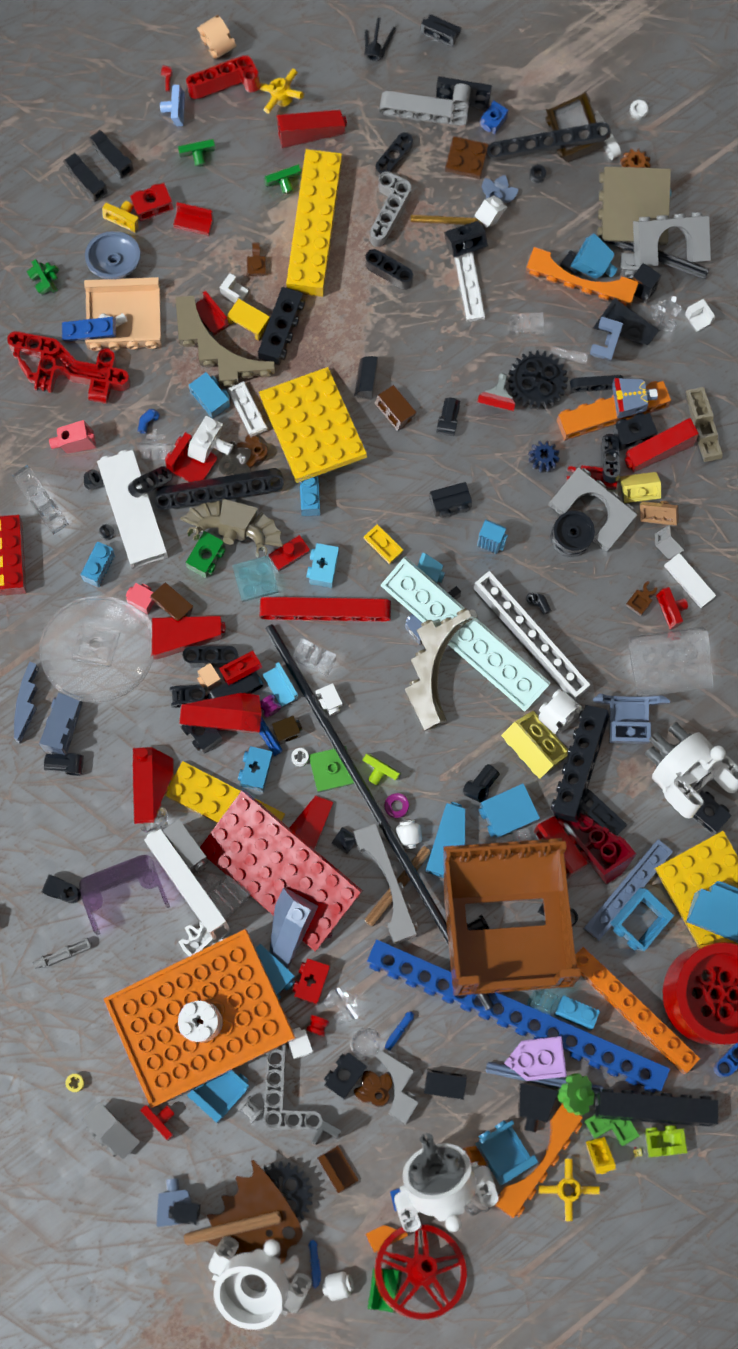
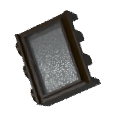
(572, 114)

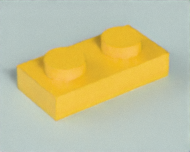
(383, 544)

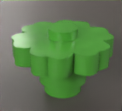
(576, 1094)

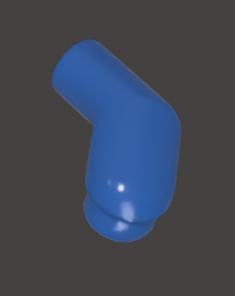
(149, 415)

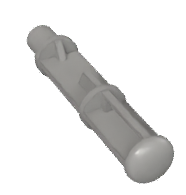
(63, 953)

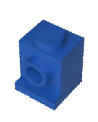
(499, 116)

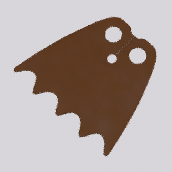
(257, 1197)

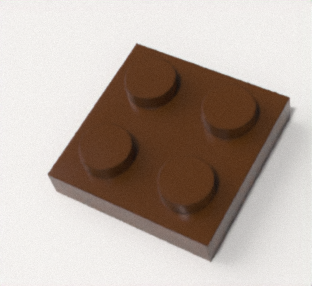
(466, 157)

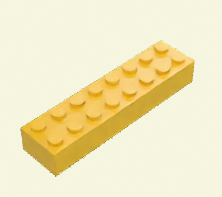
(314, 222)

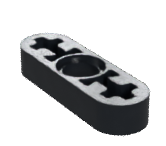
(395, 146)
(594, 383)
(606, 464)
(146, 487)

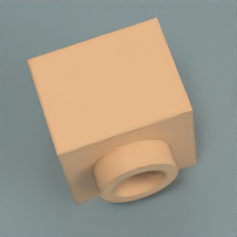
(208, 677)

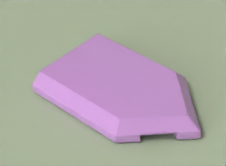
(538, 1059)

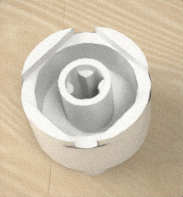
(559, 712)
(200, 1032)

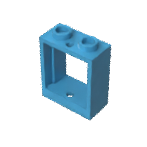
(652, 932)

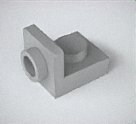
(627, 265)

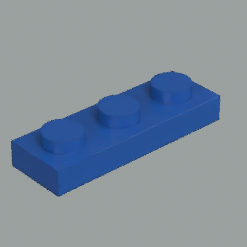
(89, 329)

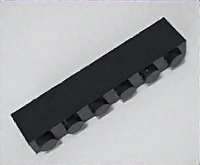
(656, 1109)

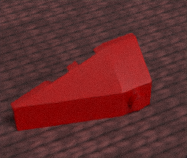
(232, 712)

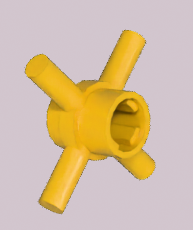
(281, 91)
(559, 1189)

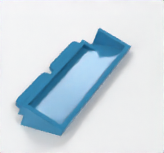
(716, 910)

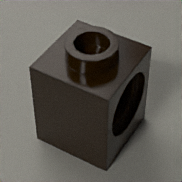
(287, 729)

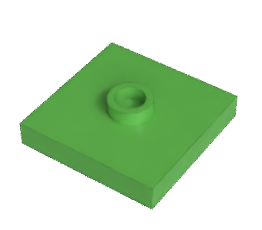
(329, 771)

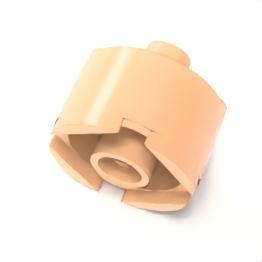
(216, 36)

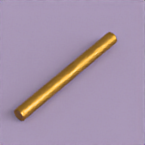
(443, 219)

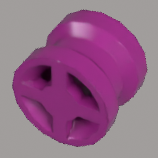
(270, 706)

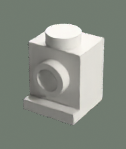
(329, 699)

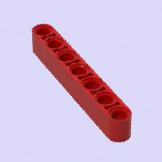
(325, 609)

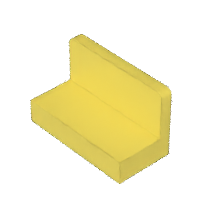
(641, 487)

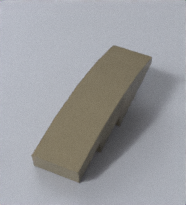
(703, 421)

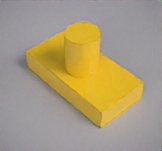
(121, 216)
(600, 1155)

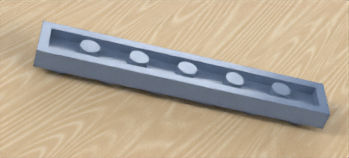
(636, 879)

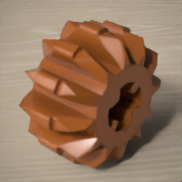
(635, 157)

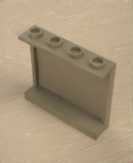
(630, 195)

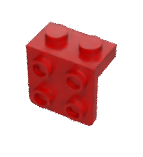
(186, 466)

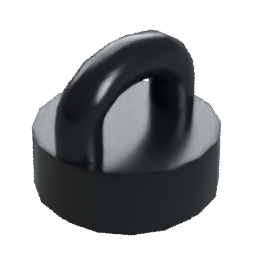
(92, 479)

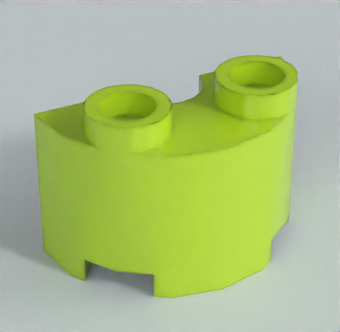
(665, 1142)

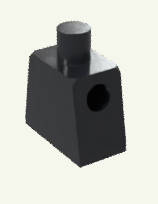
(535, 1105)

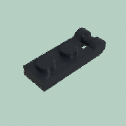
(602, 814)

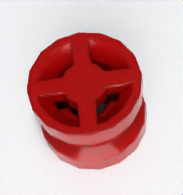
(317, 1025)

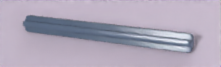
(503, 1070)

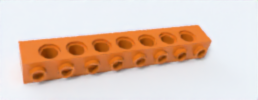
(635, 1012)

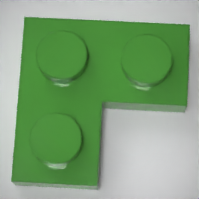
(623, 1130)

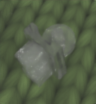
(662, 313)
(146, 448)
(345, 1003)

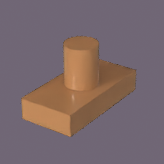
(659, 513)

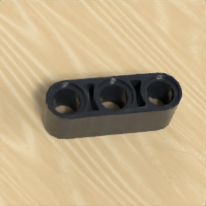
(391, 276)
(202, 651)
(247, 685)

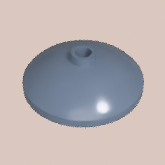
(110, 248)

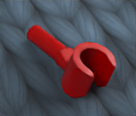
(167, 72)

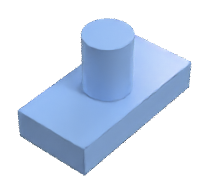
(175, 106)

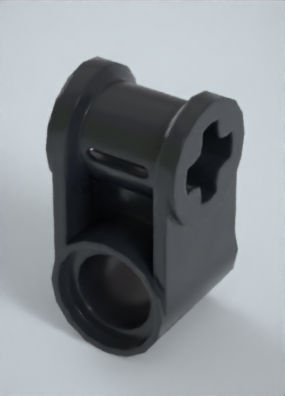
(186, 694)
(58, 889)

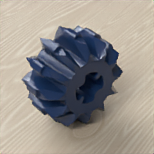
(537, 451)

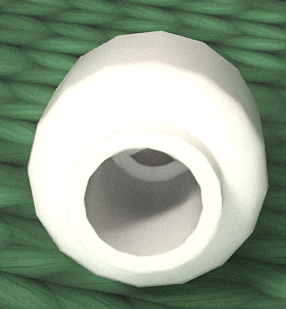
(409, 833)
(338, 1286)

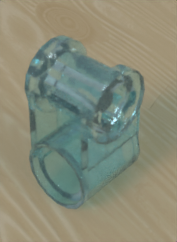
(542, 1001)

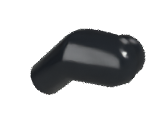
(539, 600)

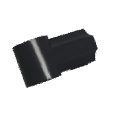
(448, 420)
(69, 764)
(479, 788)

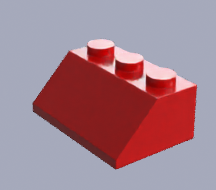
(553, 829)

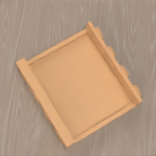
(137, 301)

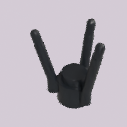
(374, 51)

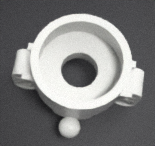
(244, 1305)

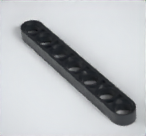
(557, 142)

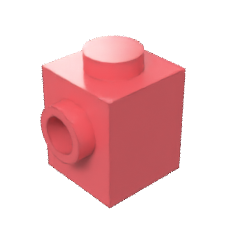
(140, 597)

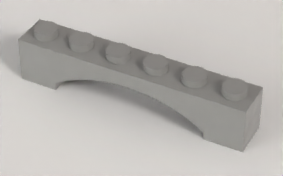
(370, 841)

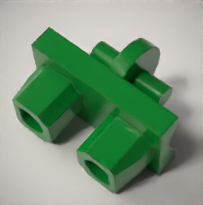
(39, 270)

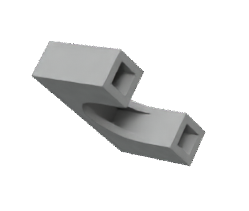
(647, 233)
(582, 484)

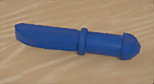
(399, 1030)
(315, 1266)

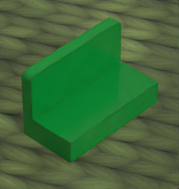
(392, 1283)

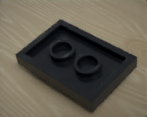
(479, 94)

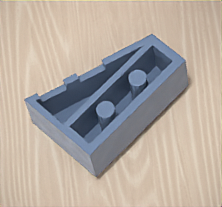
(60, 725)

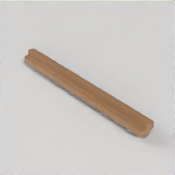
(386, 900)
(232, 1228)

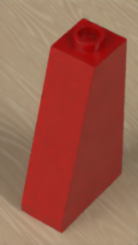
(309, 127)
(662, 446)
(174, 636)

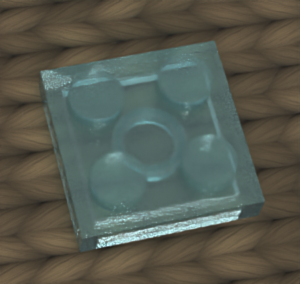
(255, 578)

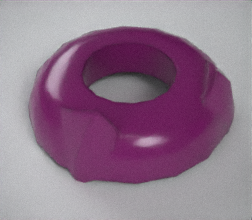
(393, 798)

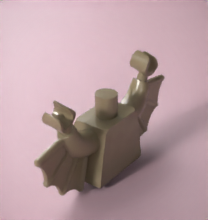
(234, 523)

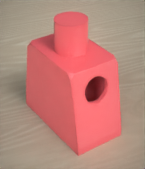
(74, 438)

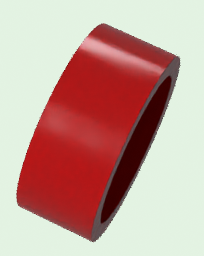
(685, 1010)

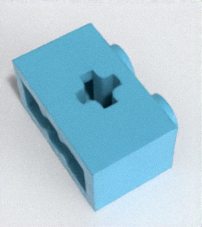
(323, 554)

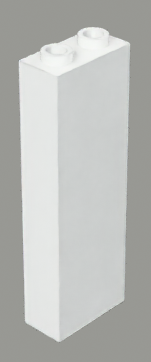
(132, 514)
(187, 885)

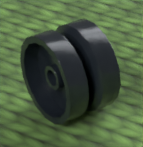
(582, 537)

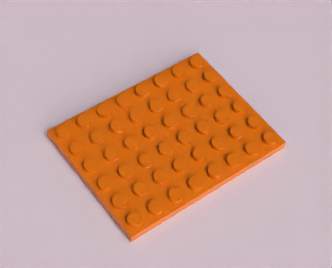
(221, 974)

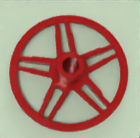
(421, 1272)

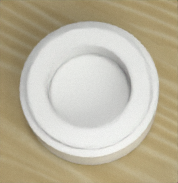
(639, 109)

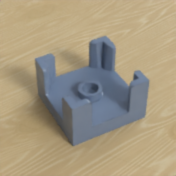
(611, 340)

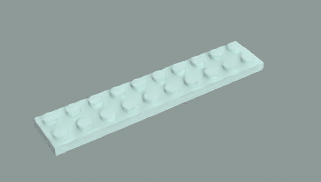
(472, 641)

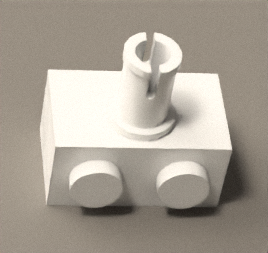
(207, 439)

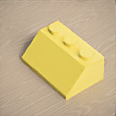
(535, 744)

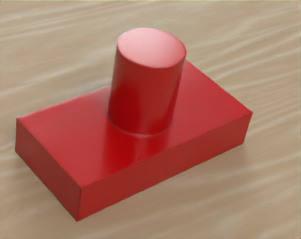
(289, 553)
(671, 607)
(159, 1120)

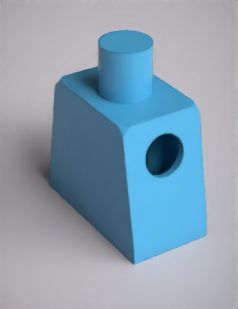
(594, 258)

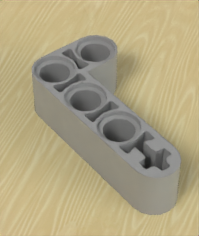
(387, 211)

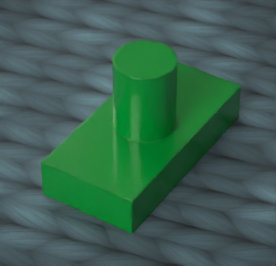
(197, 149)
(283, 177)

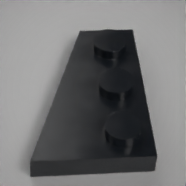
(633, 327)

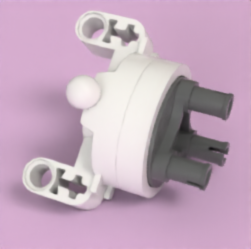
(688, 767)
(440, 1184)

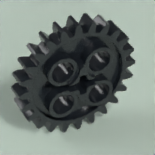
(541, 364)
(299, 1194)

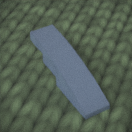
(24, 709)

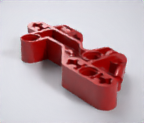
(96, 375)

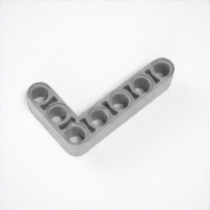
(428, 108)
(279, 1089)

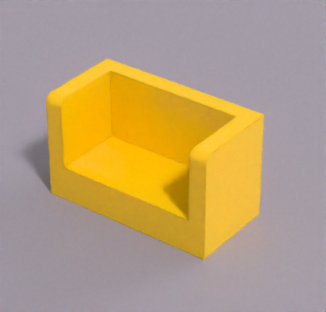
(249, 318)

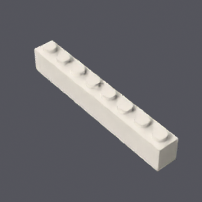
(531, 636)

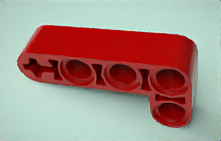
(223, 76)

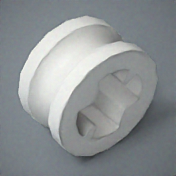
(304, 760)

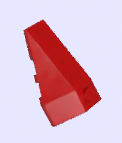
(150, 782)
(312, 820)

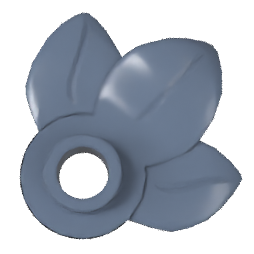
(499, 188)

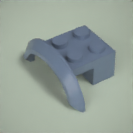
(630, 717)

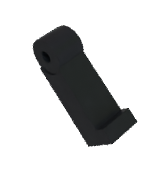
(111, 154)
(85, 177)

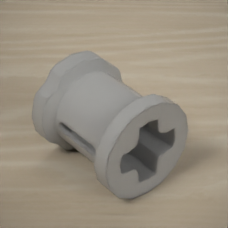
(250, 1109)

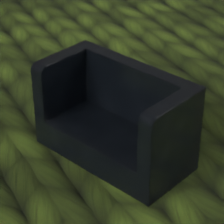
(647, 282)

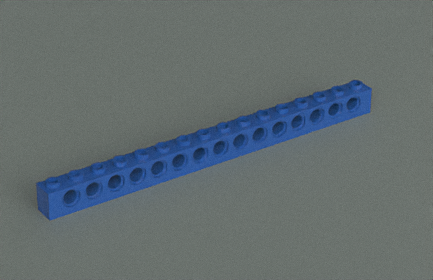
(658, 1072)

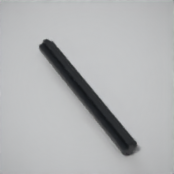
(671, 260)

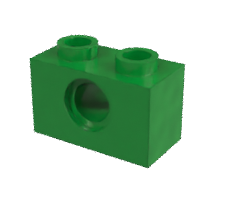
(205, 544)

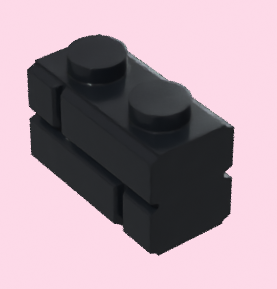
(450, 499)

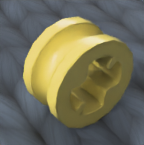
(69, 1081)

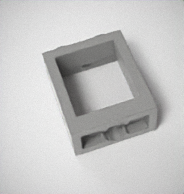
(186, 847)

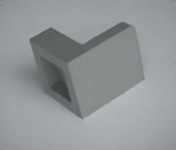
(669, 542)

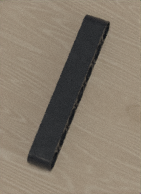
(211, 494)

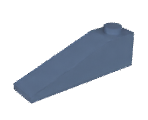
(290, 924)

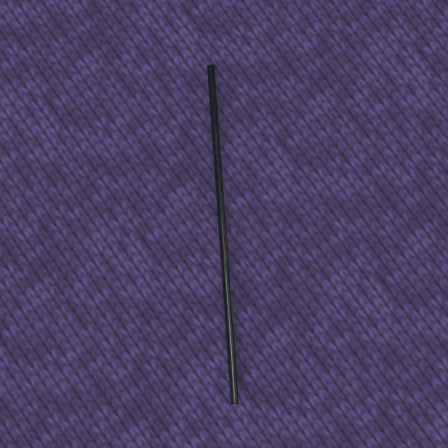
(364, 791)

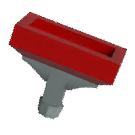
(498, 395)

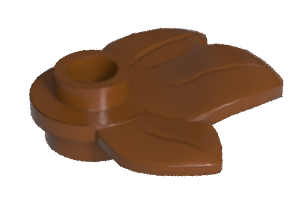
(254, 444)
(372, 1086)

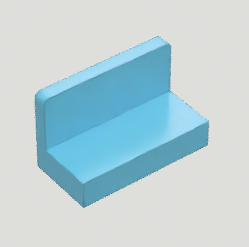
(280, 685)

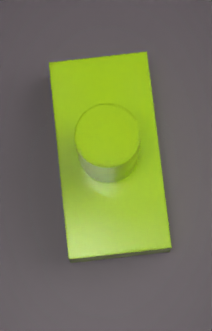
(380, 769)

